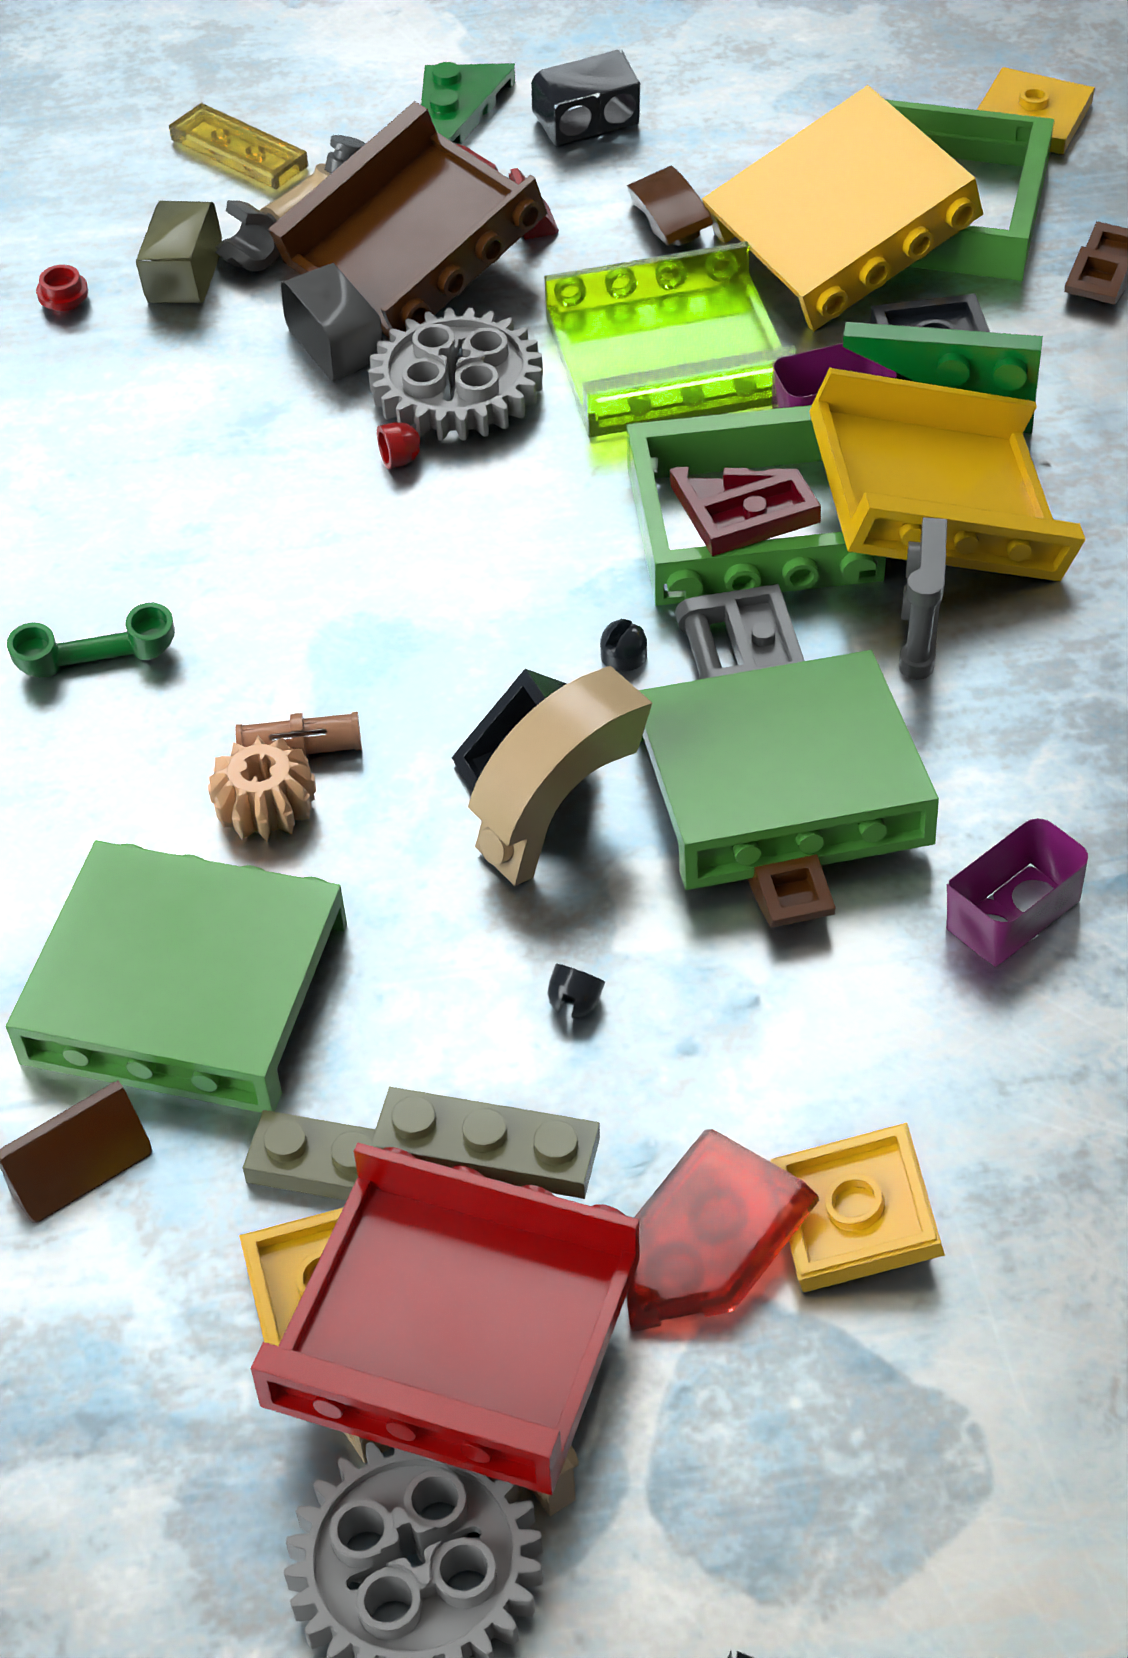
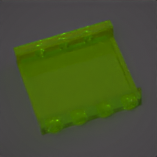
(663, 338)

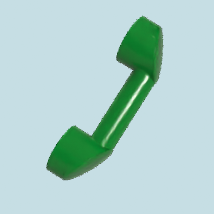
(147, 636)

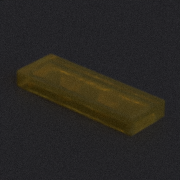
(238, 145)

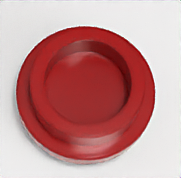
(61, 288)

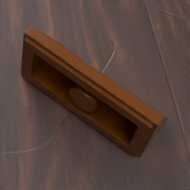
(74, 1152)

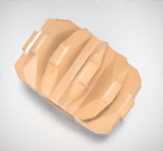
(262, 788)

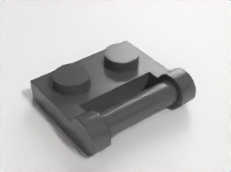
(922, 598)
(756, 627)

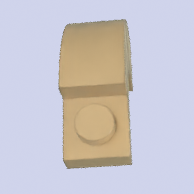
(545, 758)

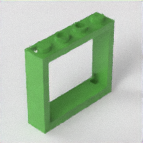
(997, 140)
(723, 442)

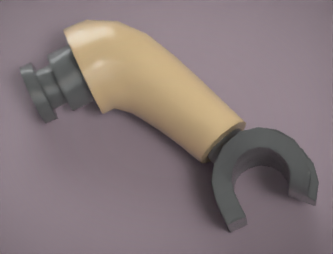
(253, 244)

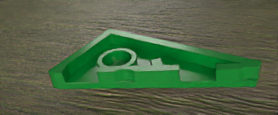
(462, 94)
(953, 358)

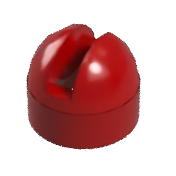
(397, 444)

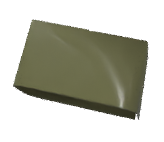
(181, 252)

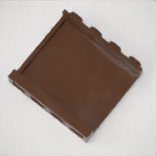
(408, 220)

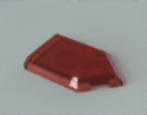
(712, 1231)

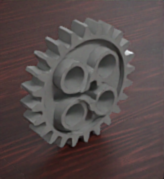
(492, 378)
(388, 1501)

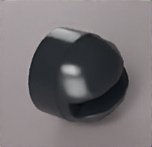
(631, 646)
(574, 985)

